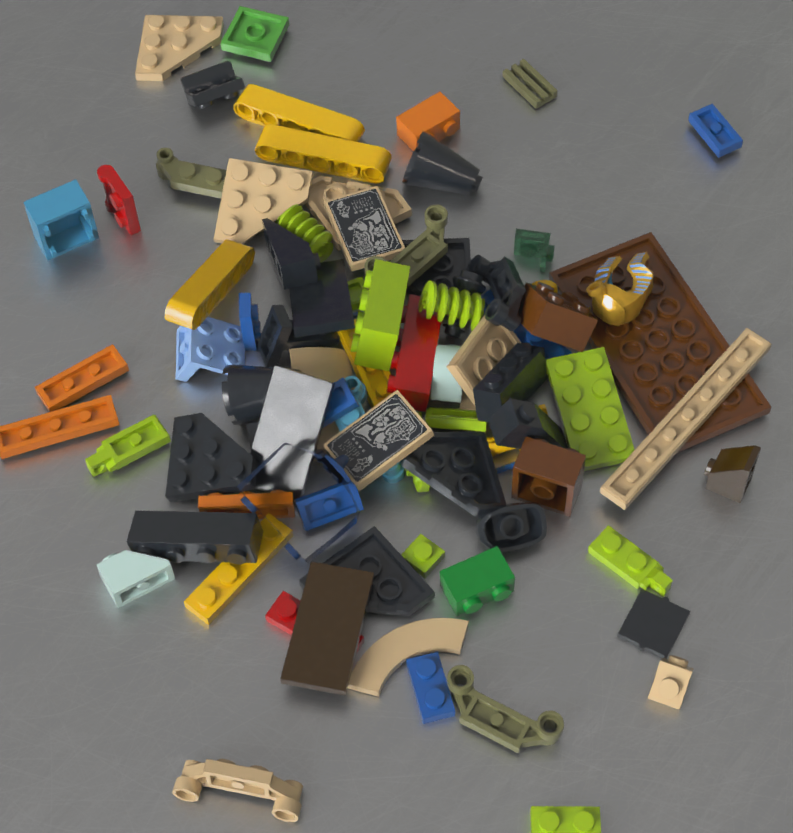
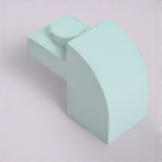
(443, 383)

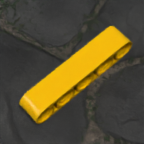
(271, 107)
(323, 154)
(209, 284)

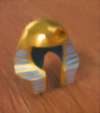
(613, 303)

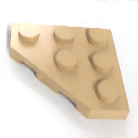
(174, 42)
(324, 189)
(256, 193)

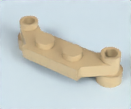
(240, 779)

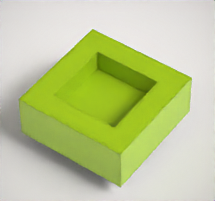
(423, 555)

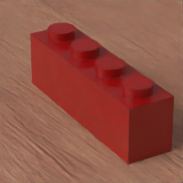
(416, 355)

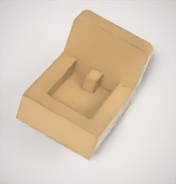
(671, 681)

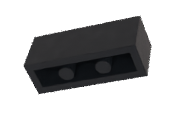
(513, 377)

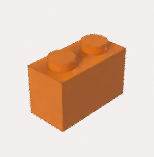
(434, 115)

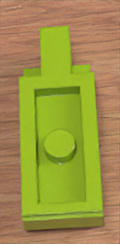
(128, 446)
(629, 561)

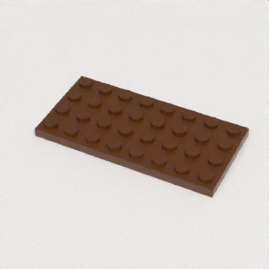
(665, 346)

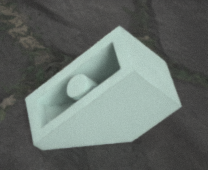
(133, 575)

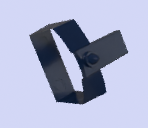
(332, 466)

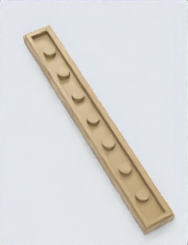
(685, 419)

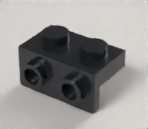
(211, 84)

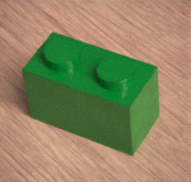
(477, 581)

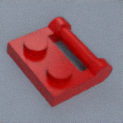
(119, 199)

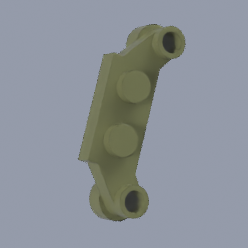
(190, 176)
(425, 249)
(498, 720)

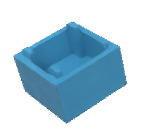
(61, 219)

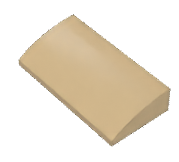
(326, 364)

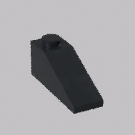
(291, 256)
(522, 419)

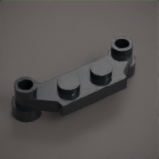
(506, 289)

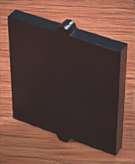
(653, 624)

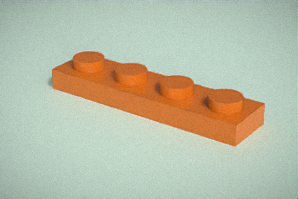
(57, 426)

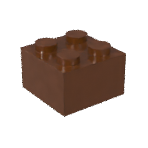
(556, 316)
(548, 475)

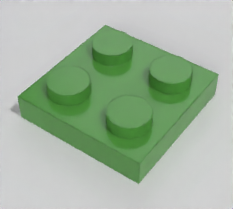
(255, 33)

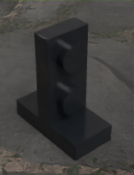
(279, 336)

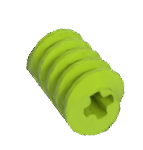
(308, 229)
(451, 303)

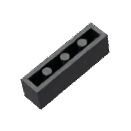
(196, 536)

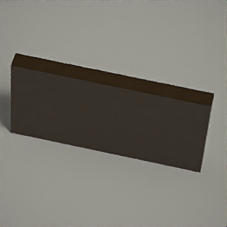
(327, 628)

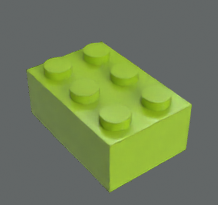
(382, 315)

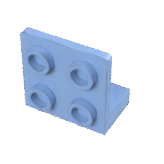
(208, 347)

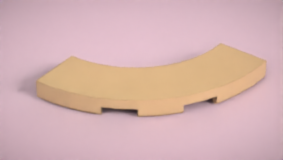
(404, 643)

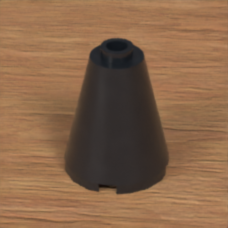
(440, 168)
(246, 391)

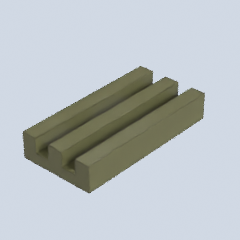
(533, 81)

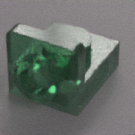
(534, 244)

